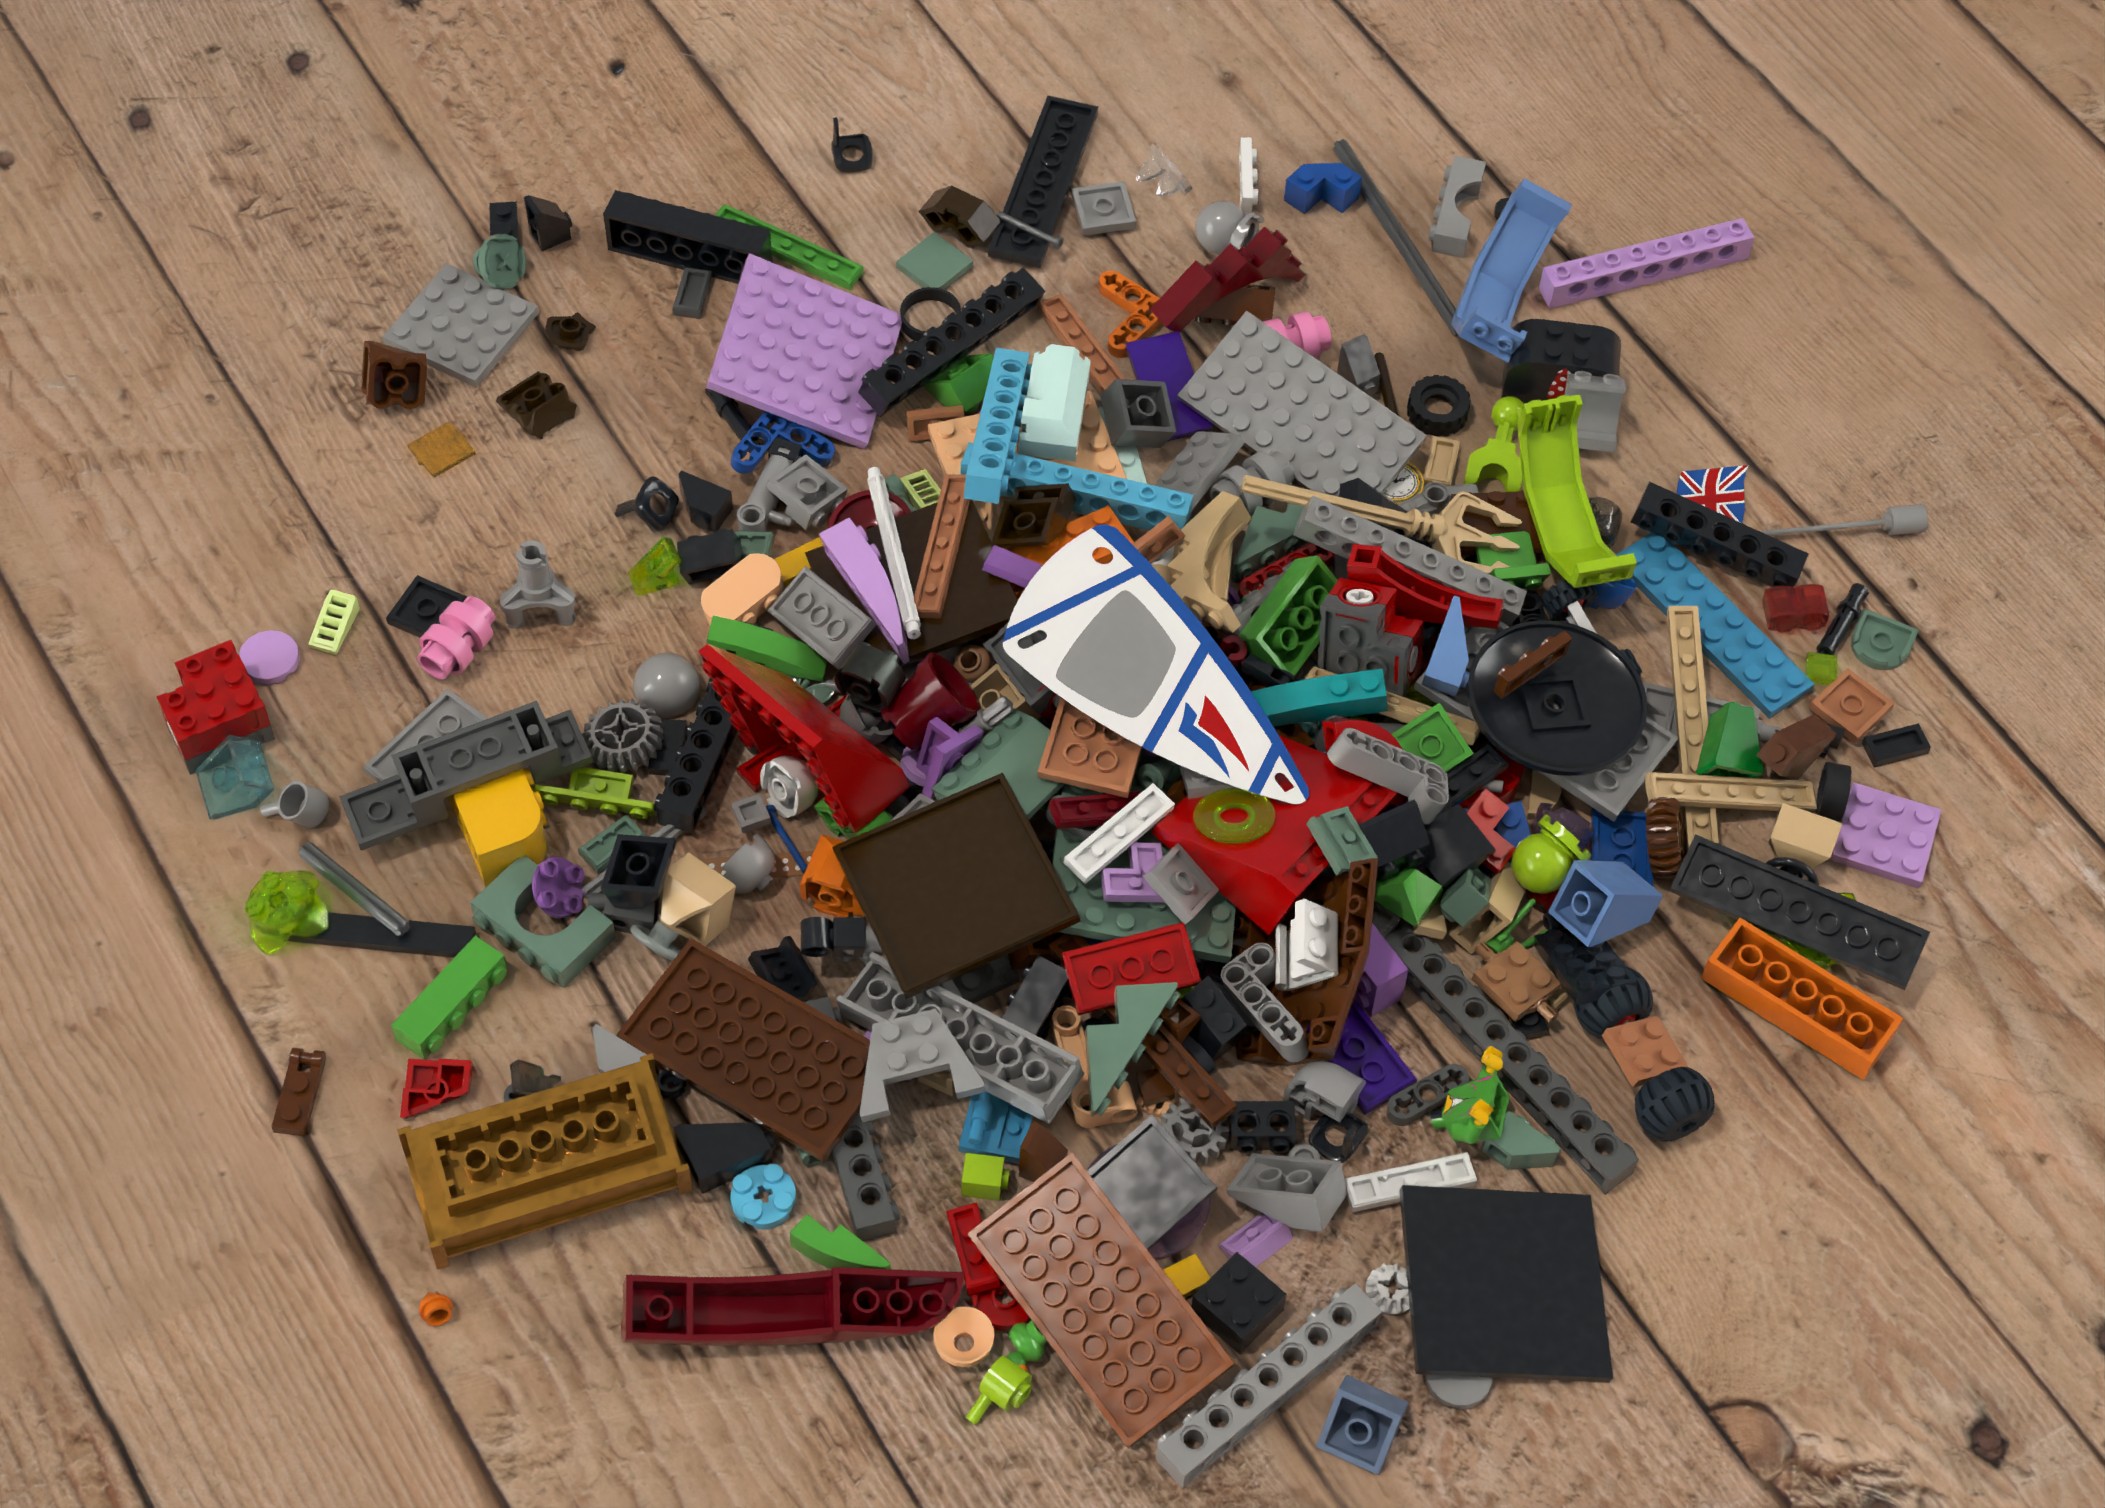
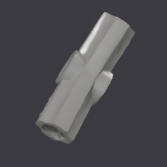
(1435, 497)

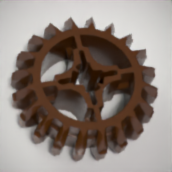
(1665, 837)

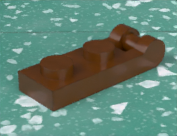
(298, 1092)

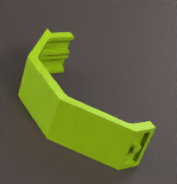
(1558, 495)

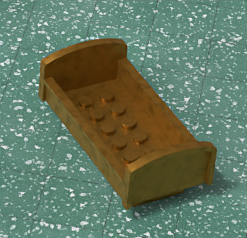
(543, 1159)

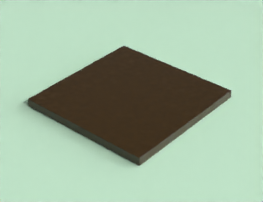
(975, 599)
(955, 885)

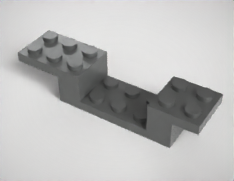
(459, 763)

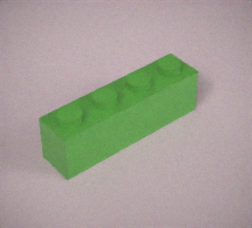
(450, 998)

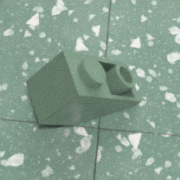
(1522, 1146)

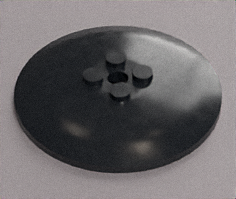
(1593, 684)

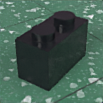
(709, 555)

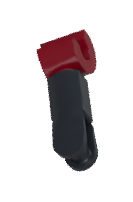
(1252, 666)

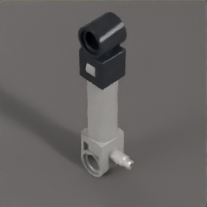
(839, 938)

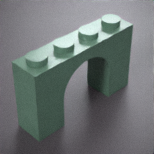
(556, 955)

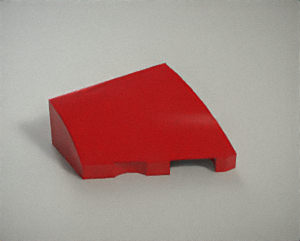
(434, 1083)

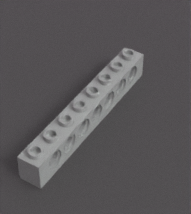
(1340, 529)
(1187, 1463)

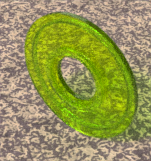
(1259, 820)

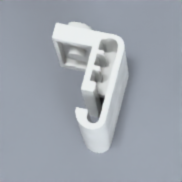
(1307, 950)

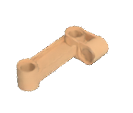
(1072, 1039)

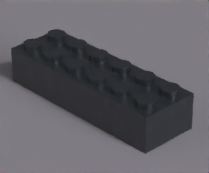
(682, 236)

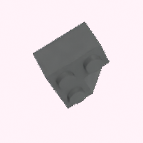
(1138, 413)

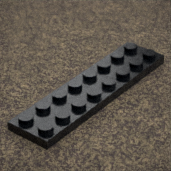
(1044, 180)
(1800, 912)

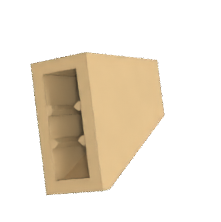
(1496, 915)

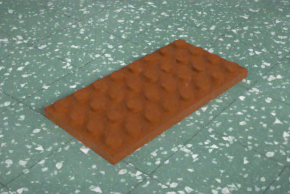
(1101, 1300)

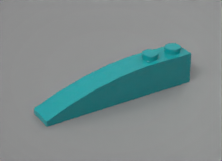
(1324, 696)

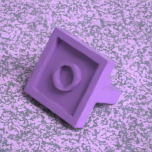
(943, 750)

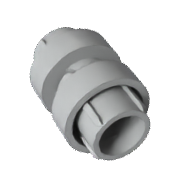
(1263, 465)

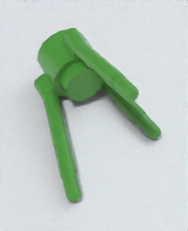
(1504, 939)

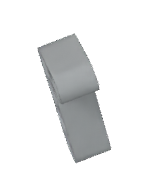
(1392, 769)
(1253, 987)

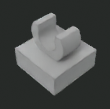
(750, 813)

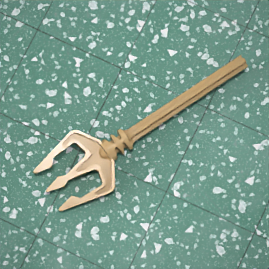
(1443, 530)

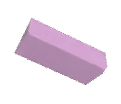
(1257, 1239)

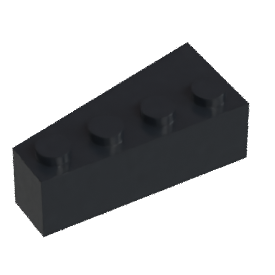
(1038, 997)

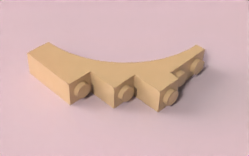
(1200, 555)

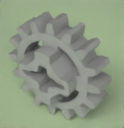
(1203, 1140)

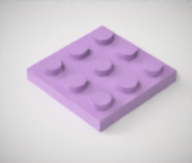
(1886, 835)

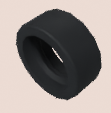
(1833, 791)

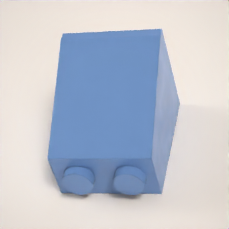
(1603, 901)

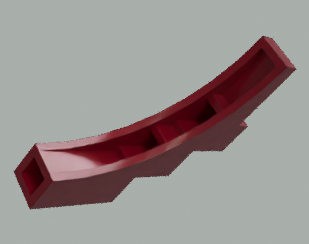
(1234, 268)

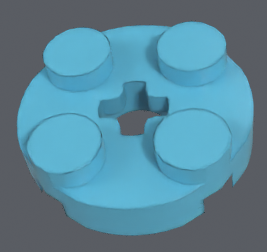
(763, 1178)

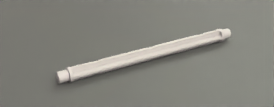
(893, 553)

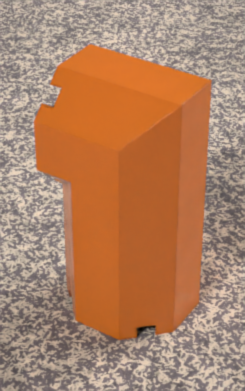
(827, 883)

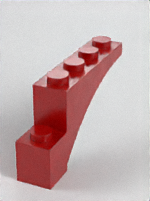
(1417, 595)

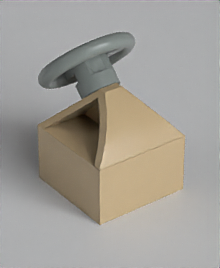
(691, 904)

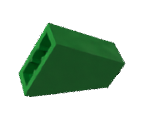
(1731, 744)

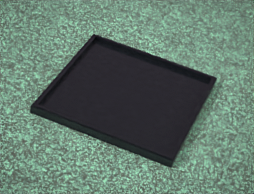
(1504, 1284)

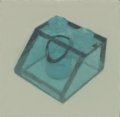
(234, 777)

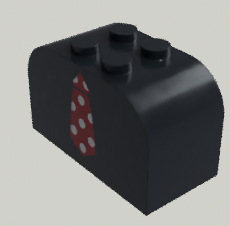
(1552, 351)

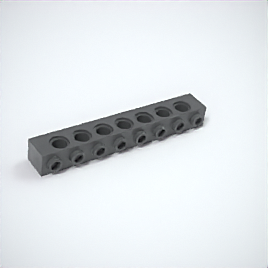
(867, 1220)

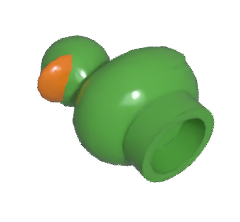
(1028, 1342)

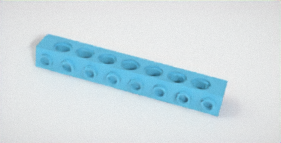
(998, 426)
(1131, 501)

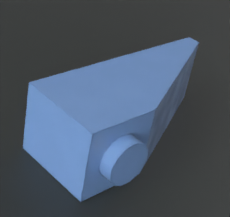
(1450, 656)

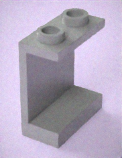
(1600, 409)

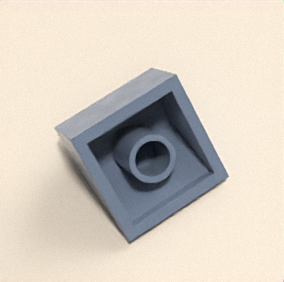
(1362, 1424)

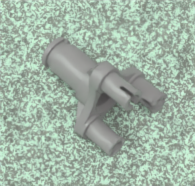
(536, 588)

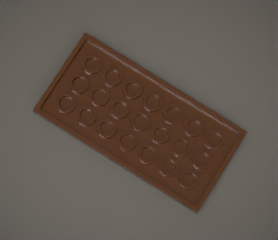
(753, 1048)

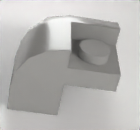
(1324, 1088)

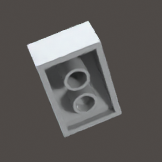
(1291, 1189)

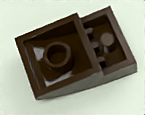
(1034, 515)

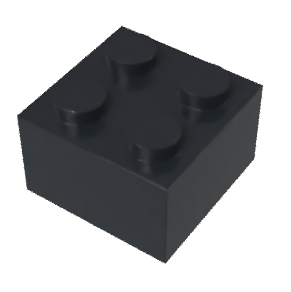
(1238, 1302)

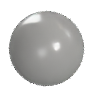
(667, 684)

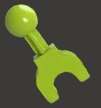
(1499, 456)

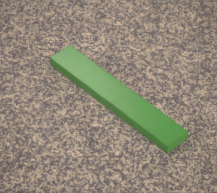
(802, 253)

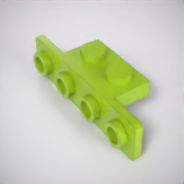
(599, 790)

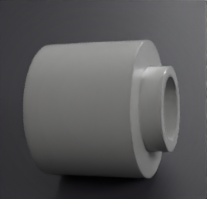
(299, 804)

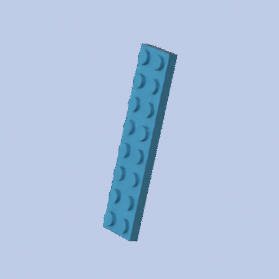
(1725, 631)

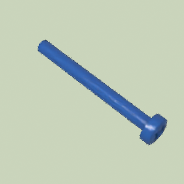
(785, 838)

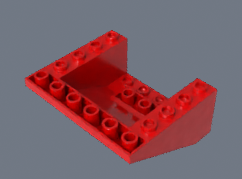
(772, 705)
(1277, 868)

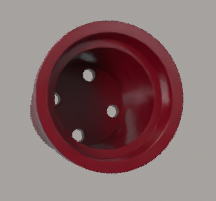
(931, 692)

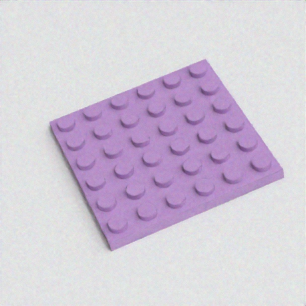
(803, 350)

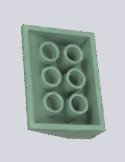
(1010, 748)

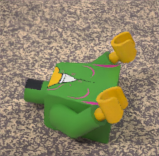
(1478, 1107)

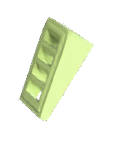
(914, 495)
(335, 604)

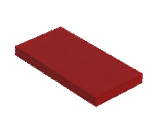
(1141, 958)

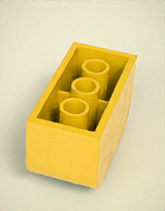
(502, 822)

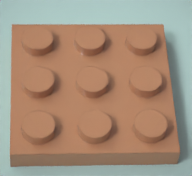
(1088, 754)

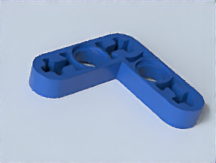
(781, 430)

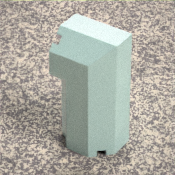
(1054, 404)

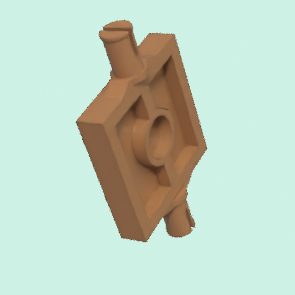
(1516, 981)

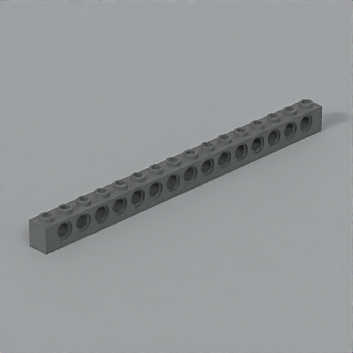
(1538, 1101)

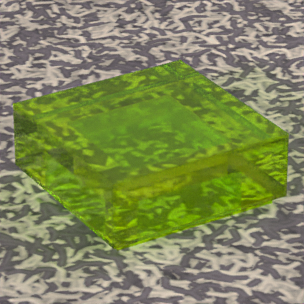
(1821, 668)

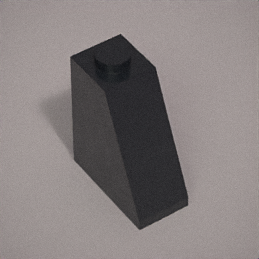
(722, 1150)

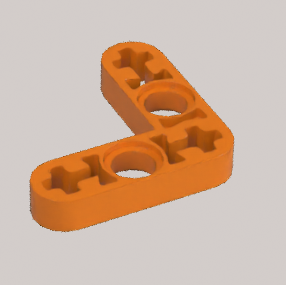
(1138, 309)

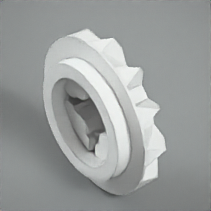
(1379, 1293)

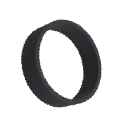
(925, 294)

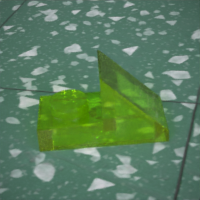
(656, 568)

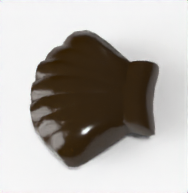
(569, 331)

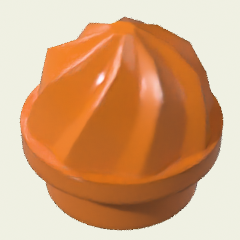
(435, 1309)

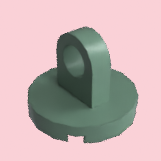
(500, 261)

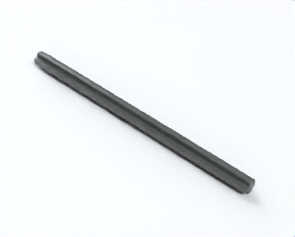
(1398, 235)

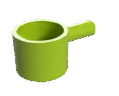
(1004, 1385)

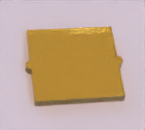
(441, 449)

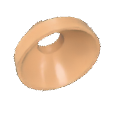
(969, 1323)

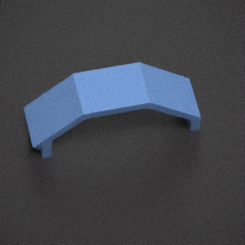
(1505, 267)

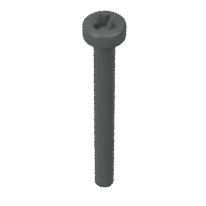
(1057, 242)

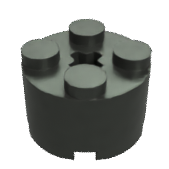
(870, 677)

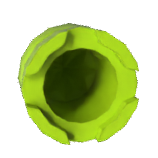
(1546, 857)

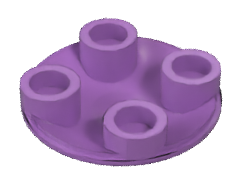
(558, 887)

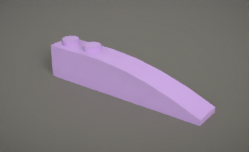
(866, 577)

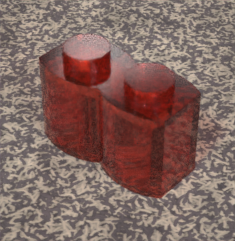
(1795, 607)

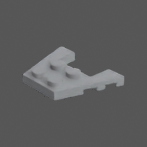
(911, 1049)

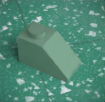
(1466, 896)

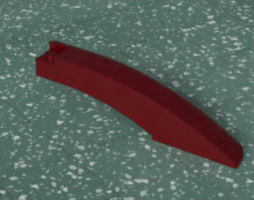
(786, 1307)

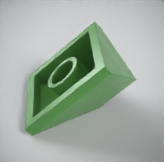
(1409, 894)

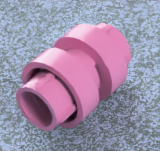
(1305, 331)
(451, 644)

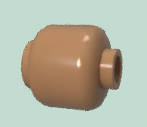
(973, 662)

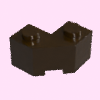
(962, 212)

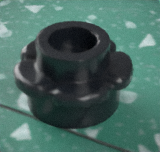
(666, 1078)

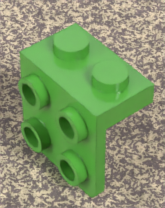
(1523, 567)

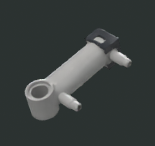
(761, 503)

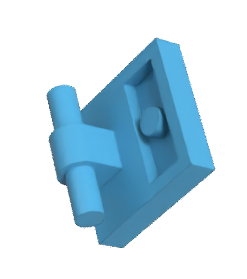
(994, 1128)

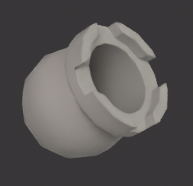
(1225, 224)

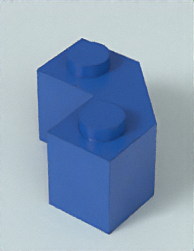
(1323, 181)

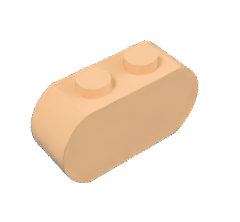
(744, 590)

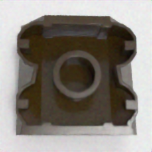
(538, 404)

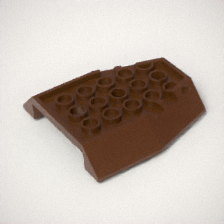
(1327, 1002)

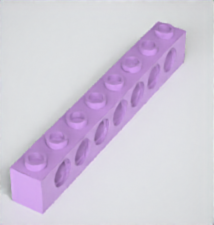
(1646, 263)

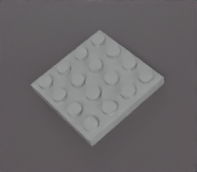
(461, 324)

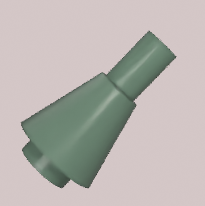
(1155, 772)

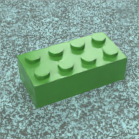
(1289, 619)

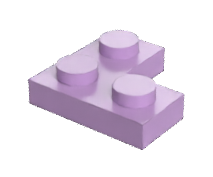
(1129, 884)

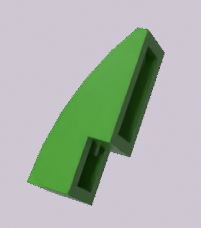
(834, 1249)

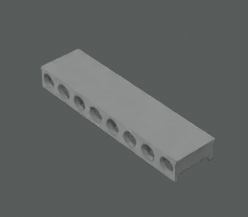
(1007, 1064)

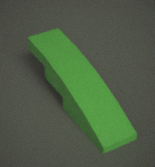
(767, 647)

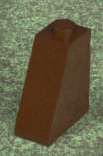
(1797, 746)

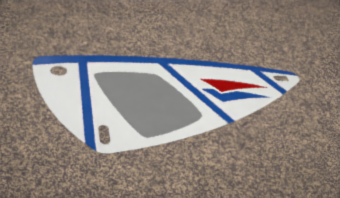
(1145, 666)

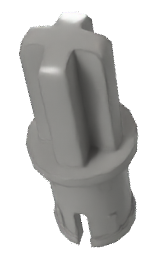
(990, 716)

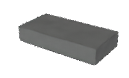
(692, 293)

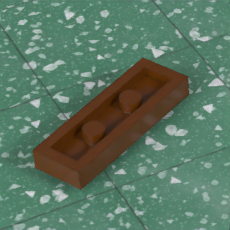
(1532, 663)

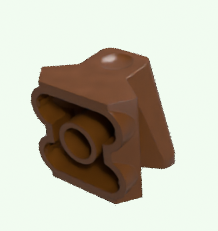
(393, 376)

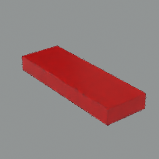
(977, 1271)

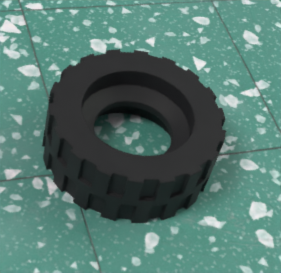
(1444, 388)

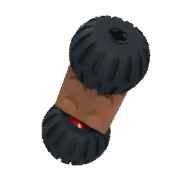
(1672, 1094)

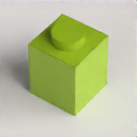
(984, 1177)

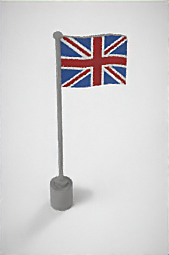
(1724, 492)

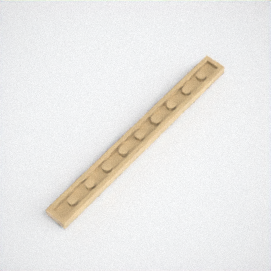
(1690, 709)

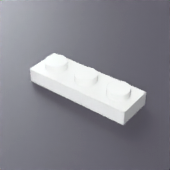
(1248, 176)

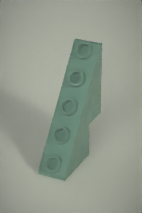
(1267, 539)
(1114, 1045)

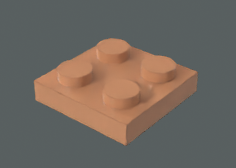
(1851, 705)

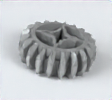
(623, 736)

